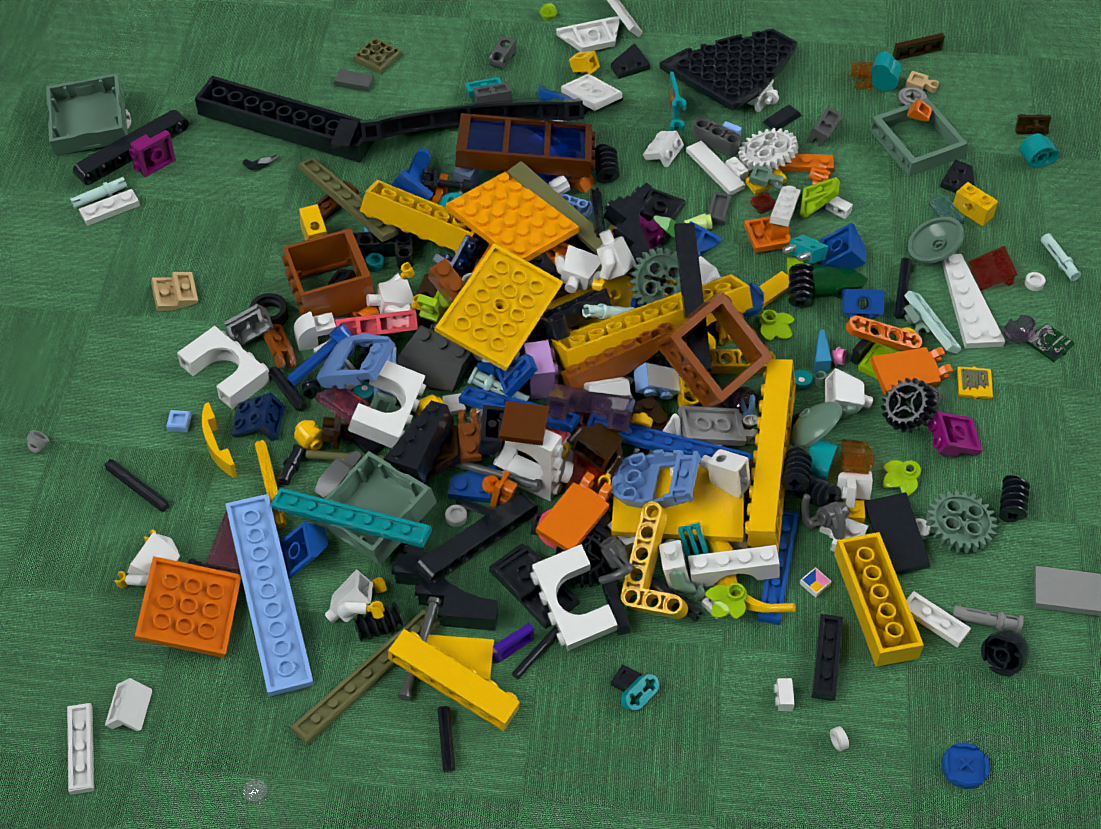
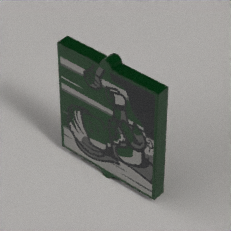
(1050, 342)

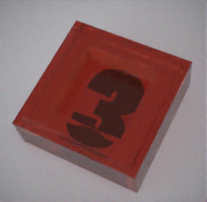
(762, 202)

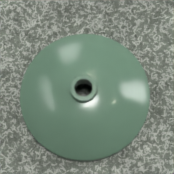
(936, 240)
(815, 424)

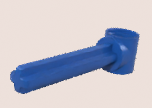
(338, 334)

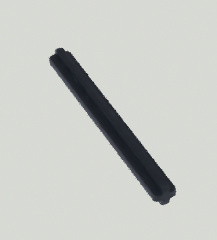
(597, 211)

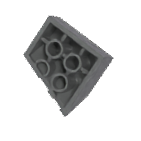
(436, 358)

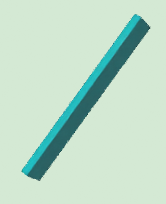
(351, 517)

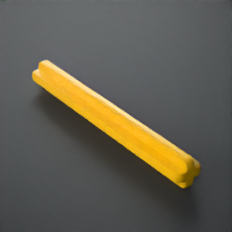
(269, 480)

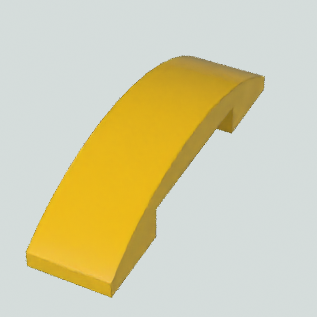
(223, 457)

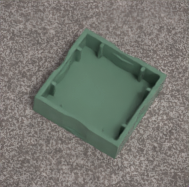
(86, 113)
(382, 489)

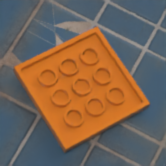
(188, 607)

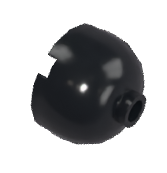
(1005, 651)

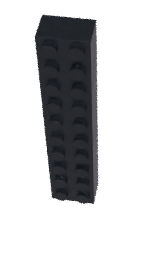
(276, 116)

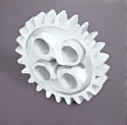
(768, 149)

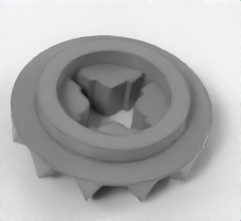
(906, 93)

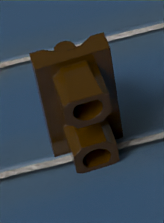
(1032, 124)
(334, 430)

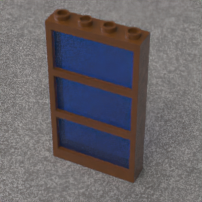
(539, 144)

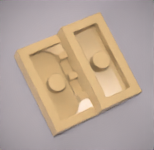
(174, 291)

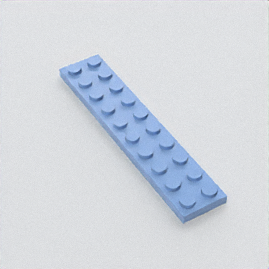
(269, 596)

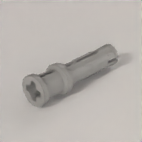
(998, 620)

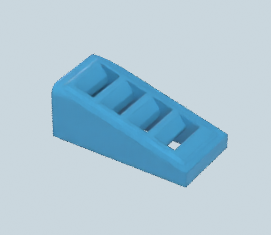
(822, 355)

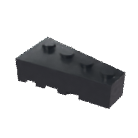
(422, 442)

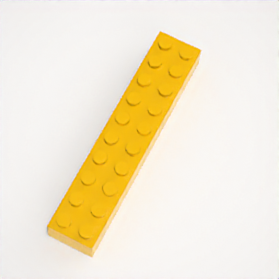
(611, 332)
(772, 444)

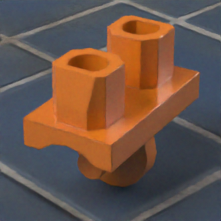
(501, 490)

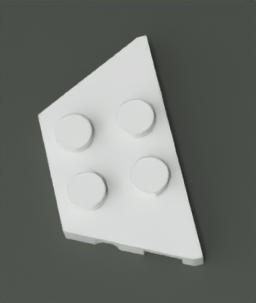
(591, 35)

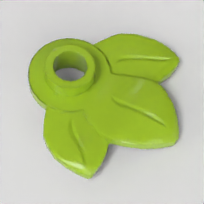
(775, 325)
(900, 477)
(725, 602)

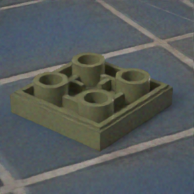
(377, 55)

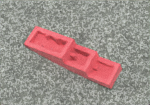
(381, 323)

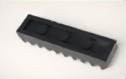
(827, 657)

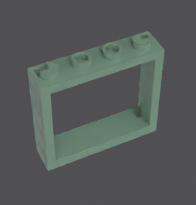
(899, 152)

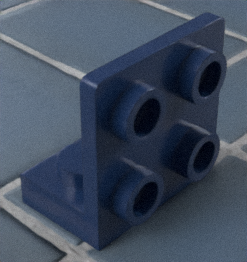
(465, 256)
(261, 414)

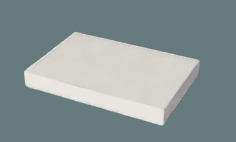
(592, 91)

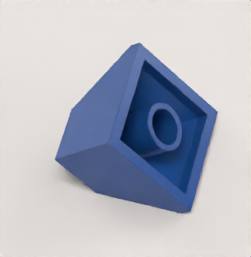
(844, 248)
(302, 546)

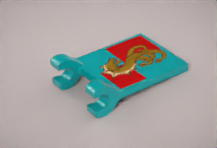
(674, 103)

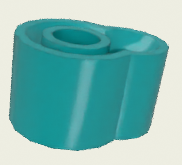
(885, 72)
(1038, 150)
(822, 456)

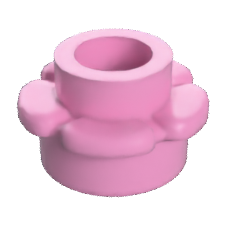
(839, 356)

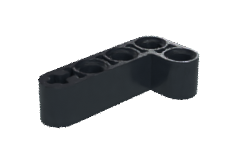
(398, 246)
(560, 319)

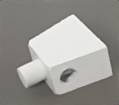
(728, 472)

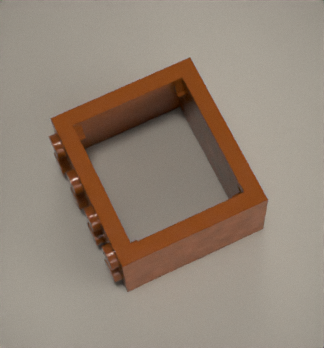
(321, 256)
(691, 369)

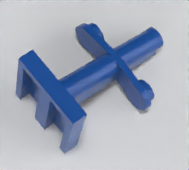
(411, 178)

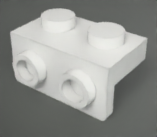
(664, 147)

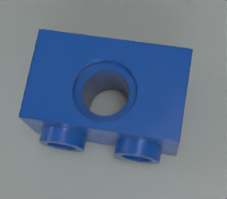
(874, 299)

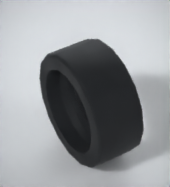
(274, 300)

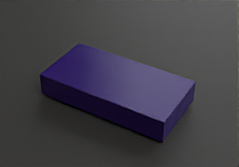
(513, 642)

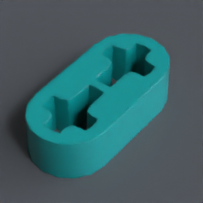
(636, 689)

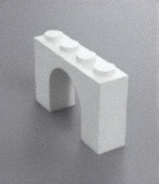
(217, 346)
(388, 427)
(548, 468)
(573, 629)

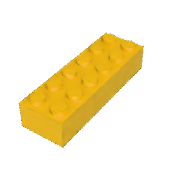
(414, 215)
(878, 599)

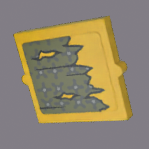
(974, 383)

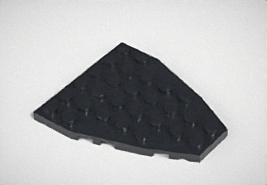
(734, 67)

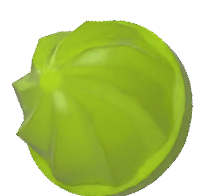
(548, 11)

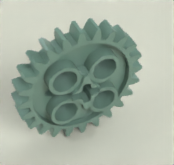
(664, 262)
(961, 521)

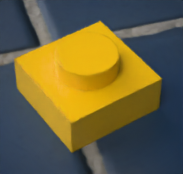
(858, 512)

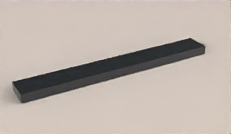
(692, 289)

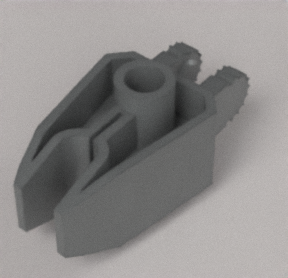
(336, 473)

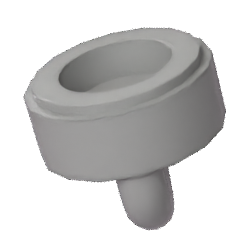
(37, 439)

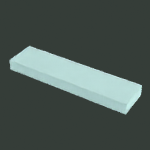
(933, 322)

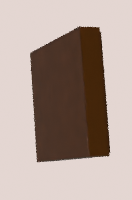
(524, 423)

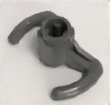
(828, 516)
(617, 557)

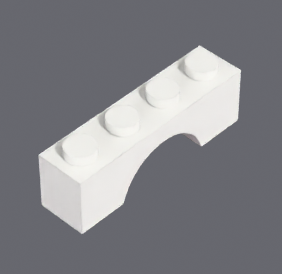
(757, 562)

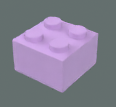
(543, 379)

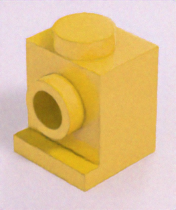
(584, 62)

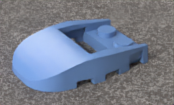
(333, 370)
(639, 475)

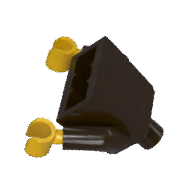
(598, 447)

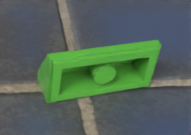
(666, 223)

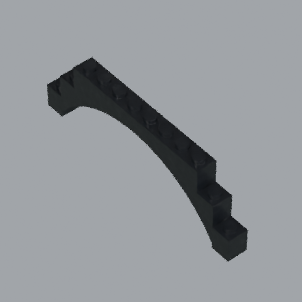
(438, 117)

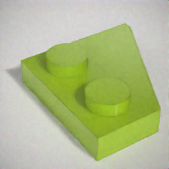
(818, 195)

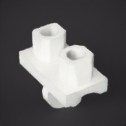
(768, 96)

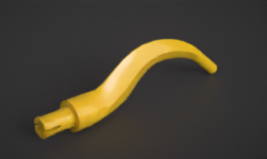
(751, 603)

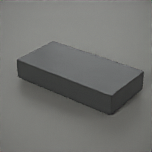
(354, 80)
(719, 207)

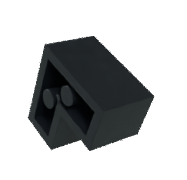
(489, 430)

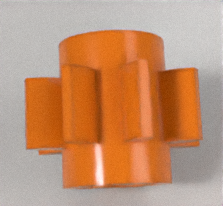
(819, 174)

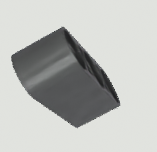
(716, 136)

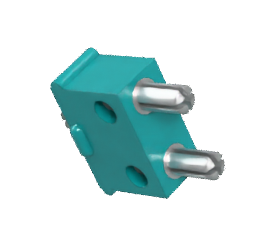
(806, 249)

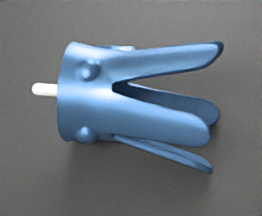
(751, 415)

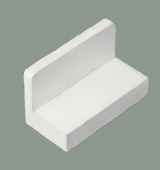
(129, 705)

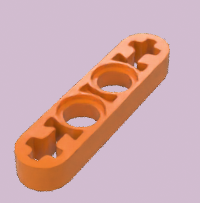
(884, 330)

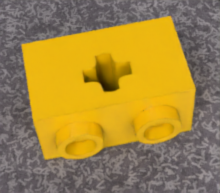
(975, 204)

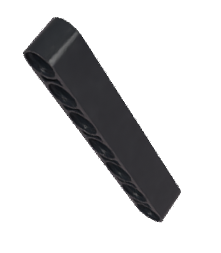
(117, 153)
(475, 539)

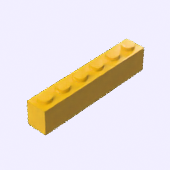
(454, 679)

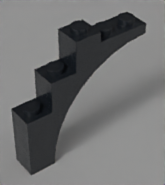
(626, 218)
(457, 606)

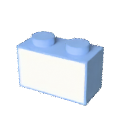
(656, 381)

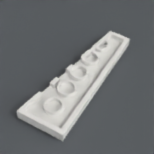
(972, 313)

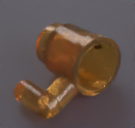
(863, 71)

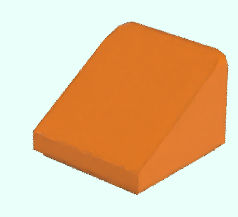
(919, 110)
(581, 184)

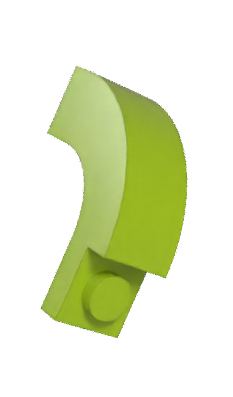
(432, 308)

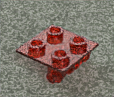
(993, 268)

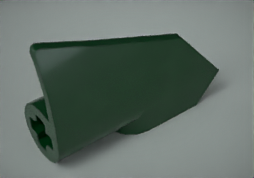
(834, 279)

